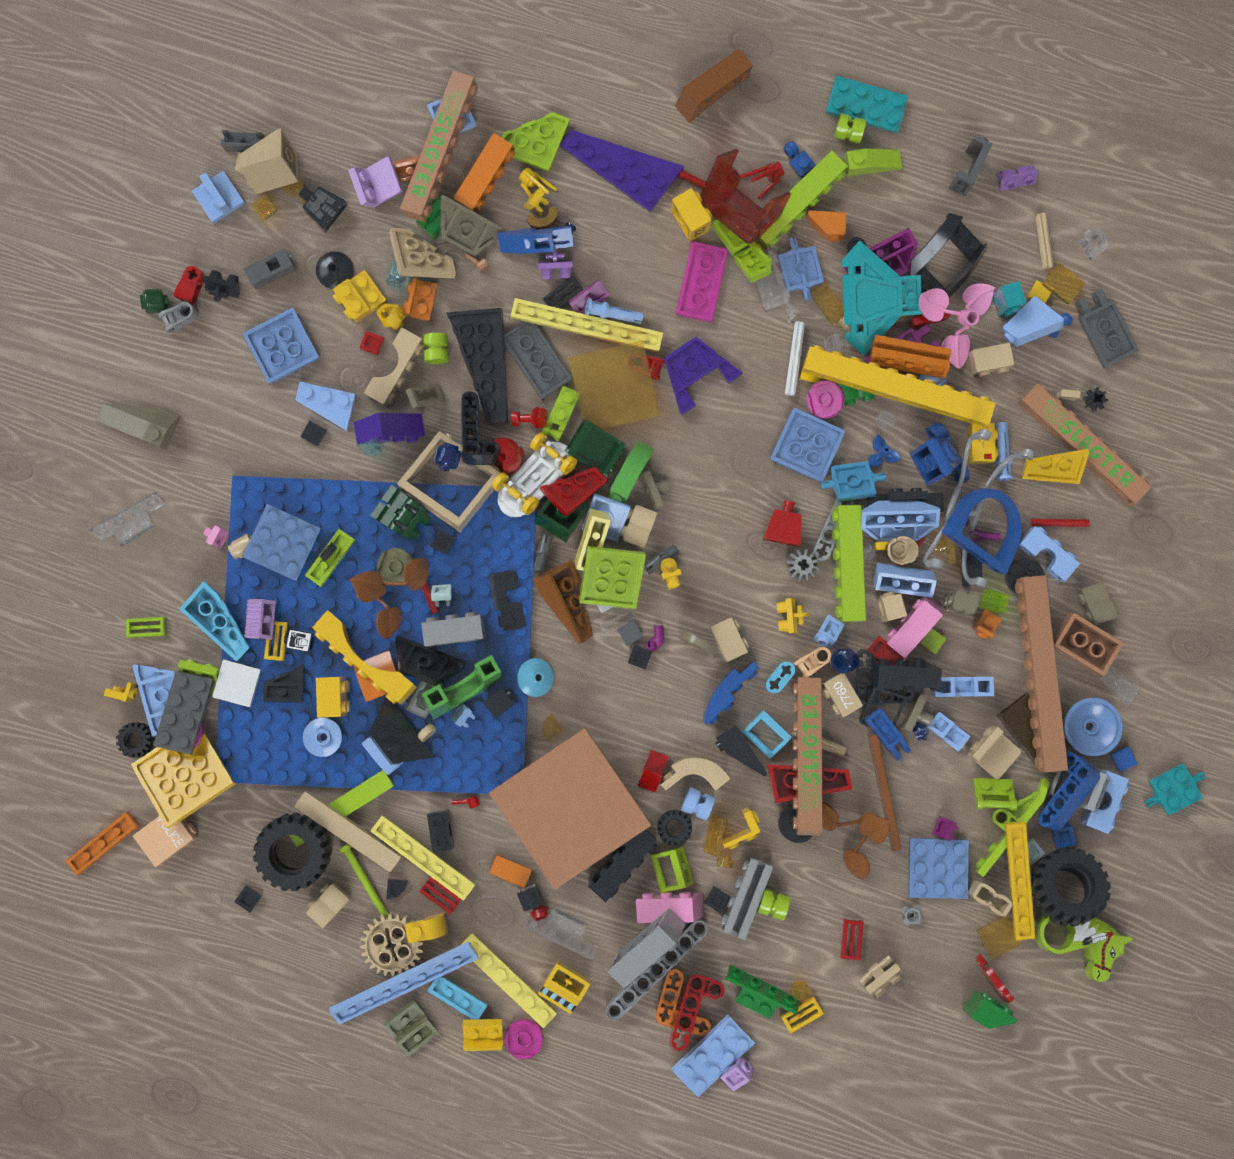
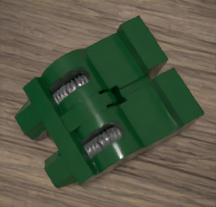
(400, 513)

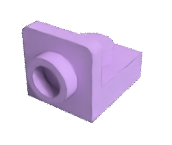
(738, 1074)

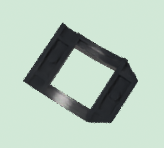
(962, 239)

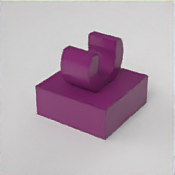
(945, 828)

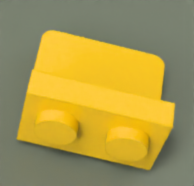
(748, 834)

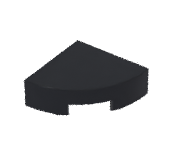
(395, 887)

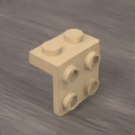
(994, 752)

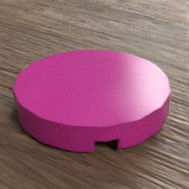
(825, 399)
(523, 1038)

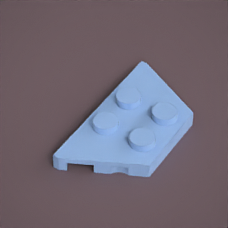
(154, 690)

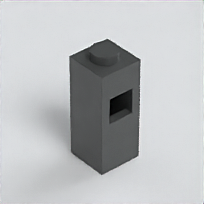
(270, 268)

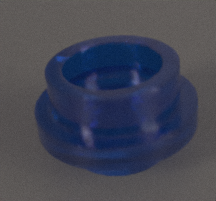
(920, 731)

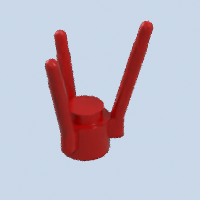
(772, 172)

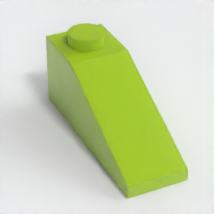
(872, 161)

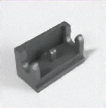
(239, 141)

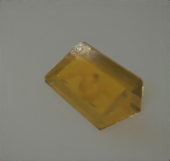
(715, 834)

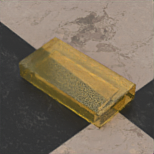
(828, 303)

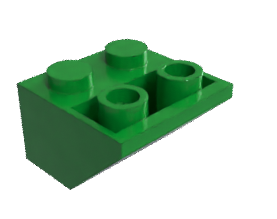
(986, 1012)

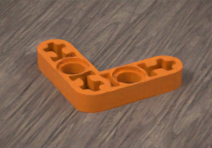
(669, 1021)

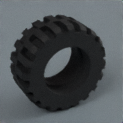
(279, 873)
(1089, 874)

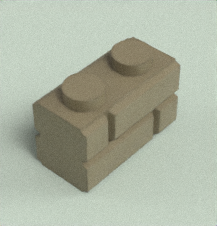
(960, 602)

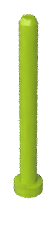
(364, 879)

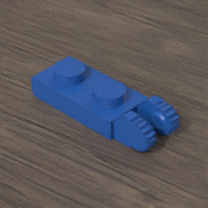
(886, 732)

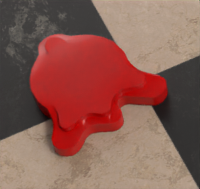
(994, 980)

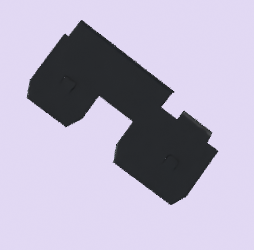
(511, 613)

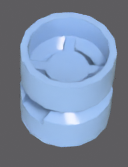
(698, 803)

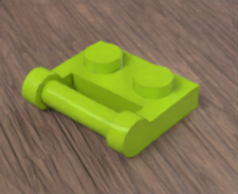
(994, 789)

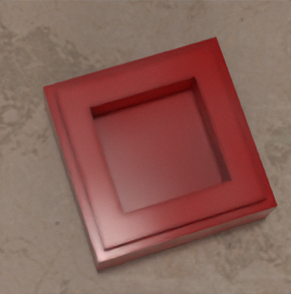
(371, 343)

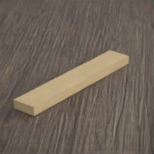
(347, 831)

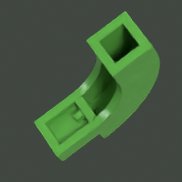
(630, 472)

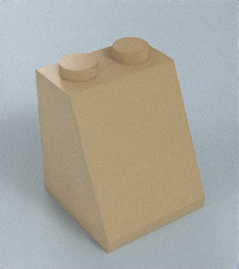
(269, 163)

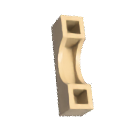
(383, 388)

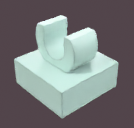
(441, 593)

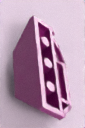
(895, 252)

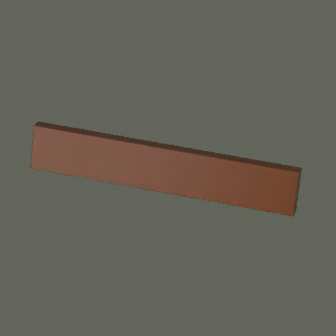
(884, 791)

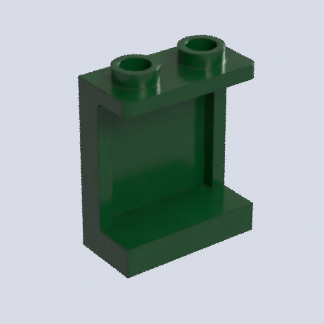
(595, 447)

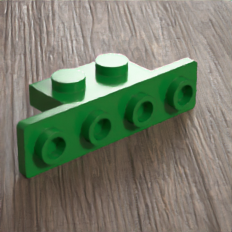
(760, 995)

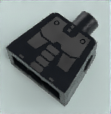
(322, 206)

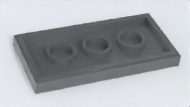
(536, 359)

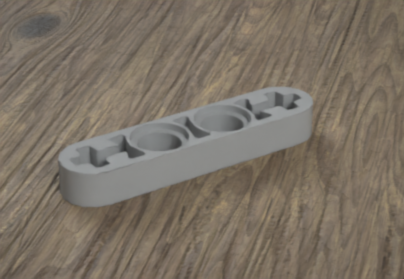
(829, 525)

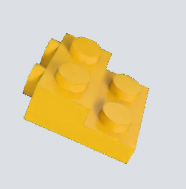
(359, 296)

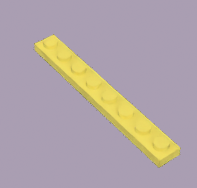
(585, 324)

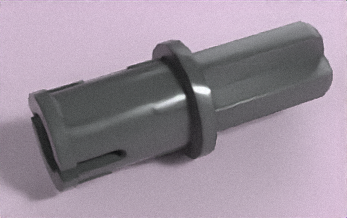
(542, 553)
(655, 562)

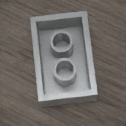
(453, 629)

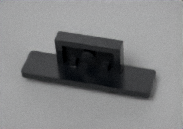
(934, 499)

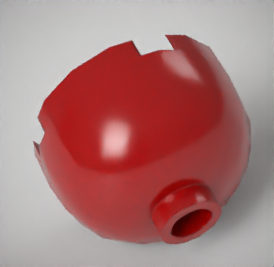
(509, 455)

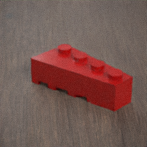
(782, 782)

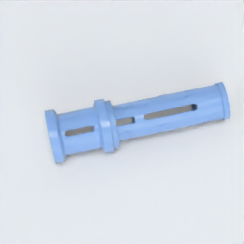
(605, 310)
(1003, 452)

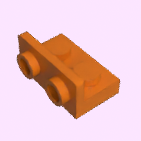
(420, 300)

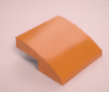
(383, 662)

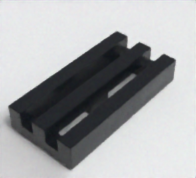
(576, 285)

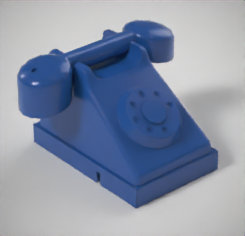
(938, 456)

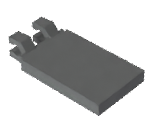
(1105, 329)

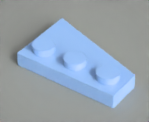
(327, 402)

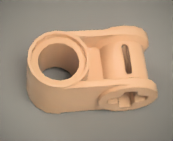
(812, 662)

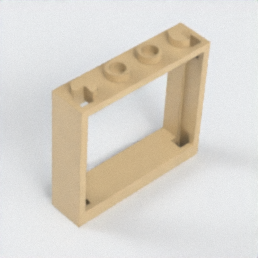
(456, 522)

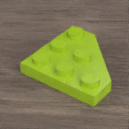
(538, 140)

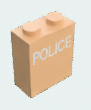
(163, 843)

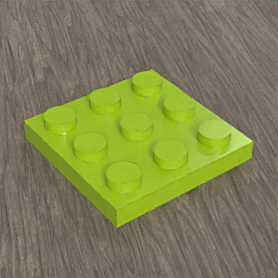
(612, 577)

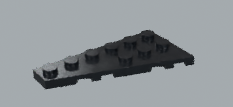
(483, 350)

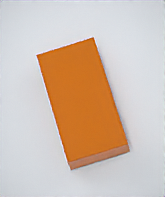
(510, 871)

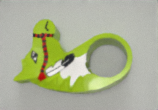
(1099, 943)

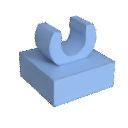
(461, 714)

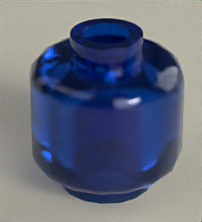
(447, 457)
(844, 660)

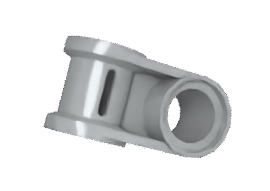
(175, 319)

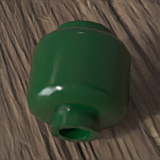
(153, 301)

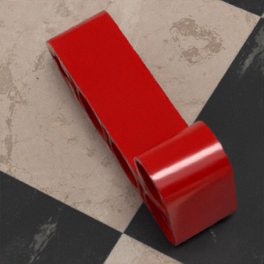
(691, 1014)

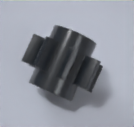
(1091, 395)

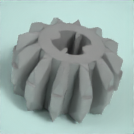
(807, 561)

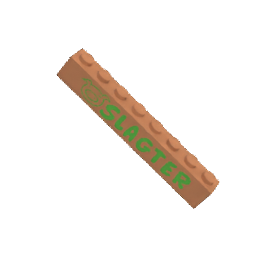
(439, 146)
(1078, 436)
(808, 756)

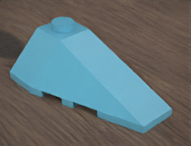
(213, 617)

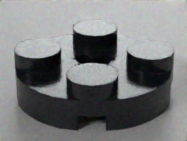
(1017, 568)
(786, 828)

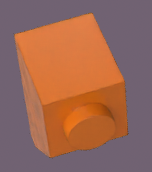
(828, 224)

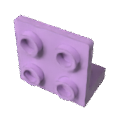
(376, 183)

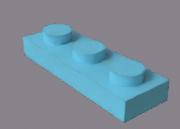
(457, 997)

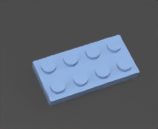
(713, 1055)

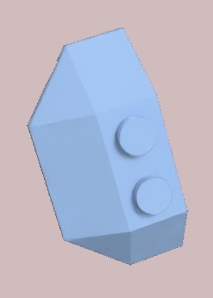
(899, 518)

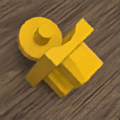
(670, 573)
(789, 607)

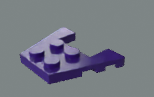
(691, 364)

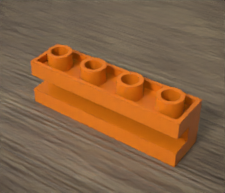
(484, 173)
(910, 356)

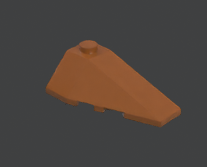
(561, 592)

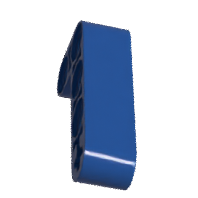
(1055, 813)

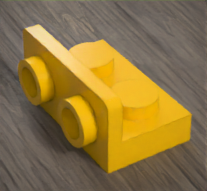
(483, 1035)

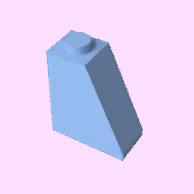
(1031, 323)

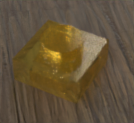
(264, 208)

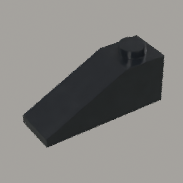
(737, 747)

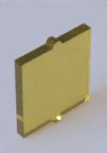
(1063, 283)
(998, 937)

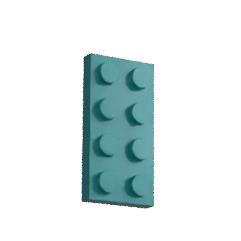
(876, 105)

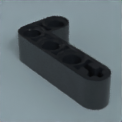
(472, 428)

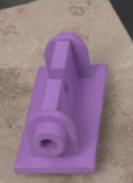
(1024, 177)

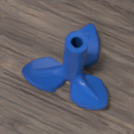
(883, 451)

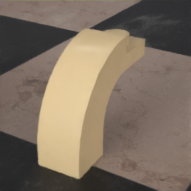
(699, 766)

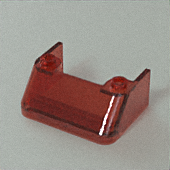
(733, 206)

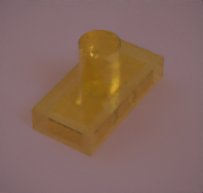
(949, 547)

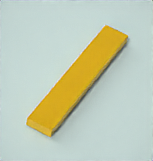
(1020, 880)

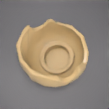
(902, 550)

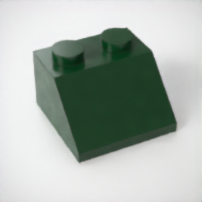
(556, 523)

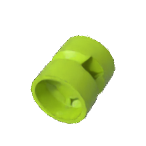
(850, 128)
(436, 349)
(774, 904)

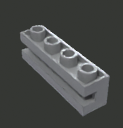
(747, 897)

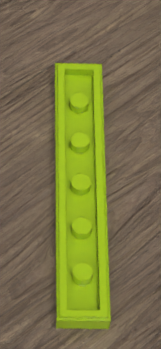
(357, 797)

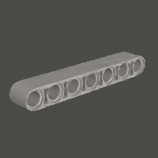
(653, 978)

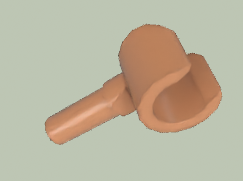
(482, 265)

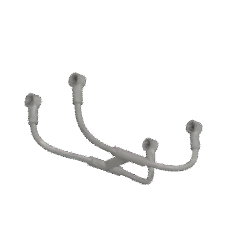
(975, 513)

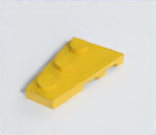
(1060, 467)

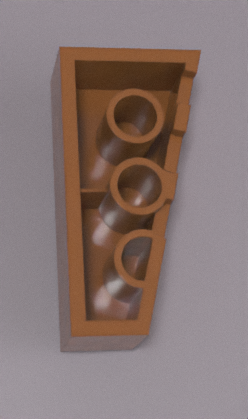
(713, 84)

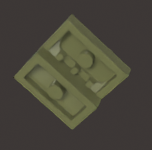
(411, 1028)

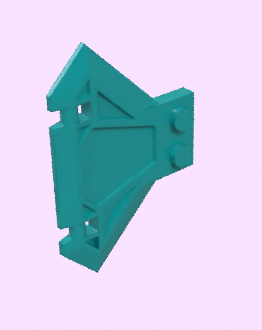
(875, 296)

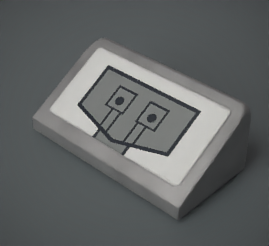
(416, 703)

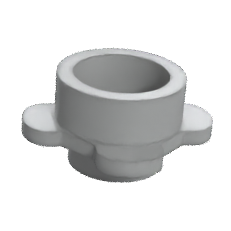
(915, 910)

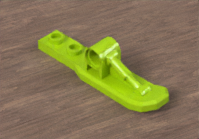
(1025, 809)

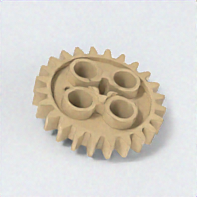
(374, 949)

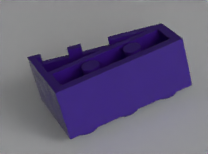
(389, 428)

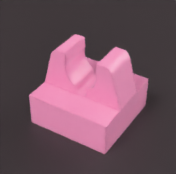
(216, 536)

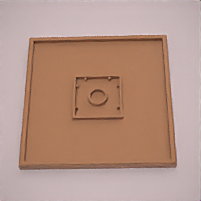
(570, 808)

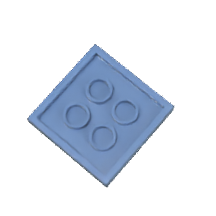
(281, 346)
(807, 445)
(281, 542)
(938, 868)

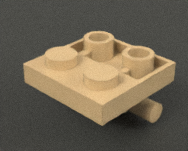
(882, 978)

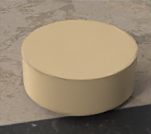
(427, 732)

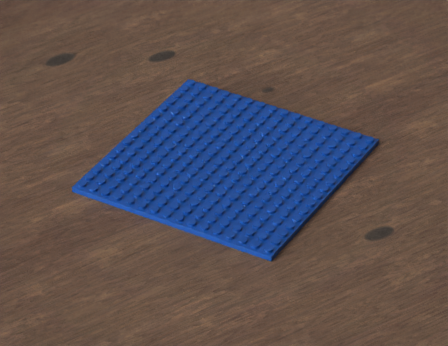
(267, 739)

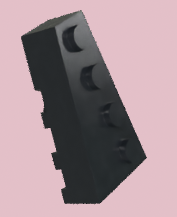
(620, 865)

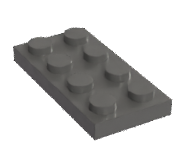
(184, 712)

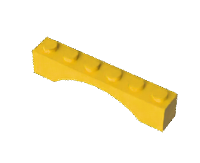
(335, 632)

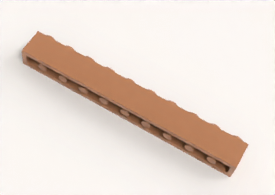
(1041, 674)

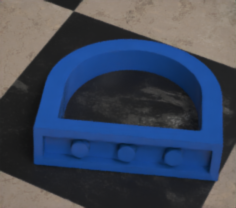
(959, 517)

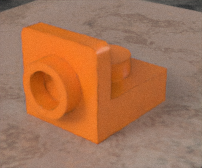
(986, 625)

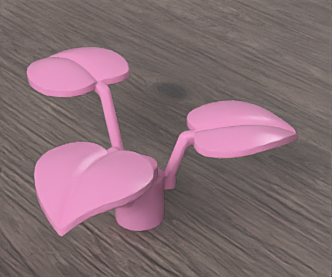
(934, 304)

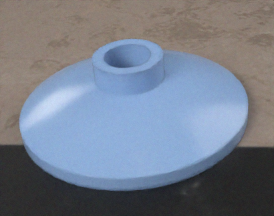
(313, 741)

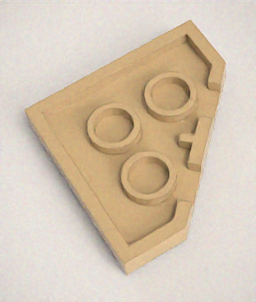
(419, 257)

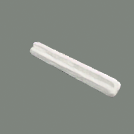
(795, 356)

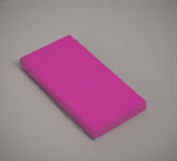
(701, 281)

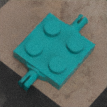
(1175, 789)

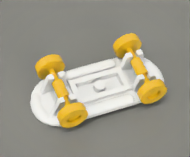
(546, 466)

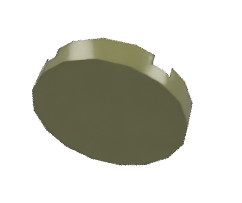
(392, 564)

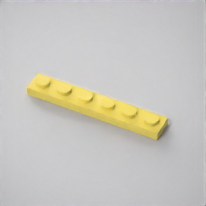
(423, 857)
(511, 982)

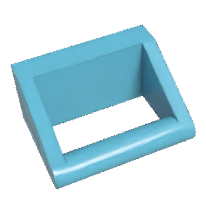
(774, 726)

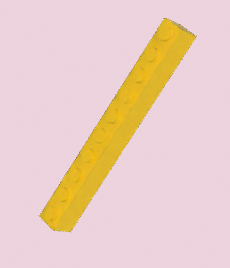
(898, 387)

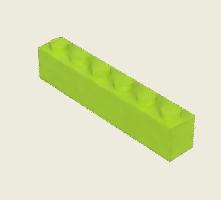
(806, 195)
(849, 563)

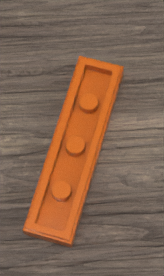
(102, 843)

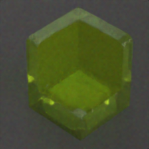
(994, 601)

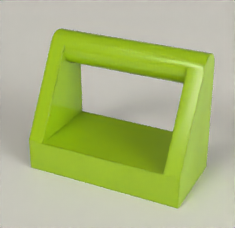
(680, 866)

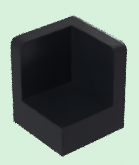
(444, 542)

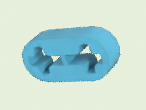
(783, 680)

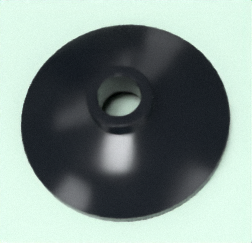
(333, 278)

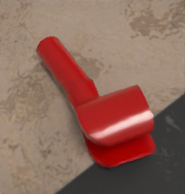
(472, 802)

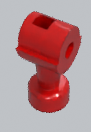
(537, 417)

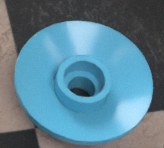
(527, 674)

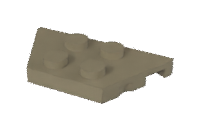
(466, 227)

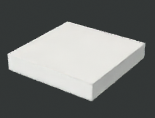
(237, 683)

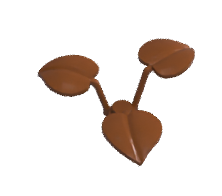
(371, 586)
(870, 825)

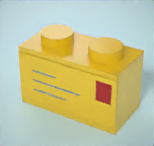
(981, 450)

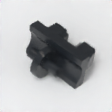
(221, 288)

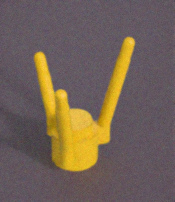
(530, 179)

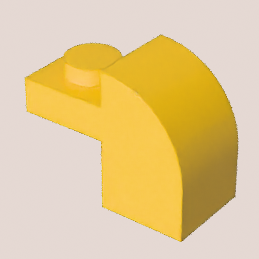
(427, 929)

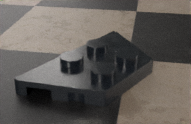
(424, 662)
(396, 736)

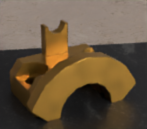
(545, 222)

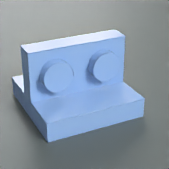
(217, 196)

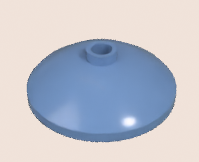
(1105, 728)

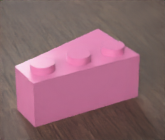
(915, 625)
(685, 905)

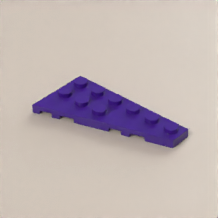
(630, 171)

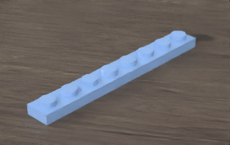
(404, 983)

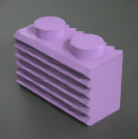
(260, 619)

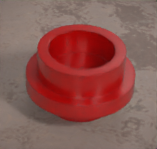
(539, 913)

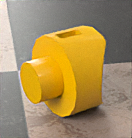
(393, 317)

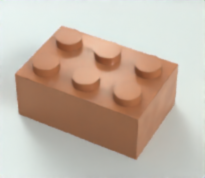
(1086, 644)

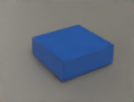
(1123, 759)

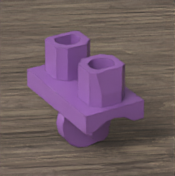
(546, 267)

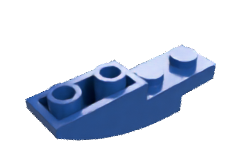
(534, 240)
(722, 695)

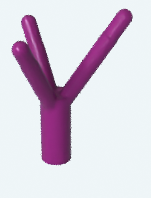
(984, 535)

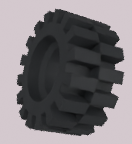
(123, 739)
(674, 839)

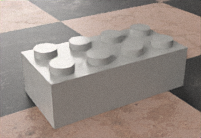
(647, 948)

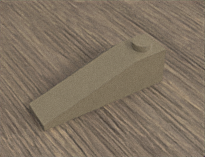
(145, 423)

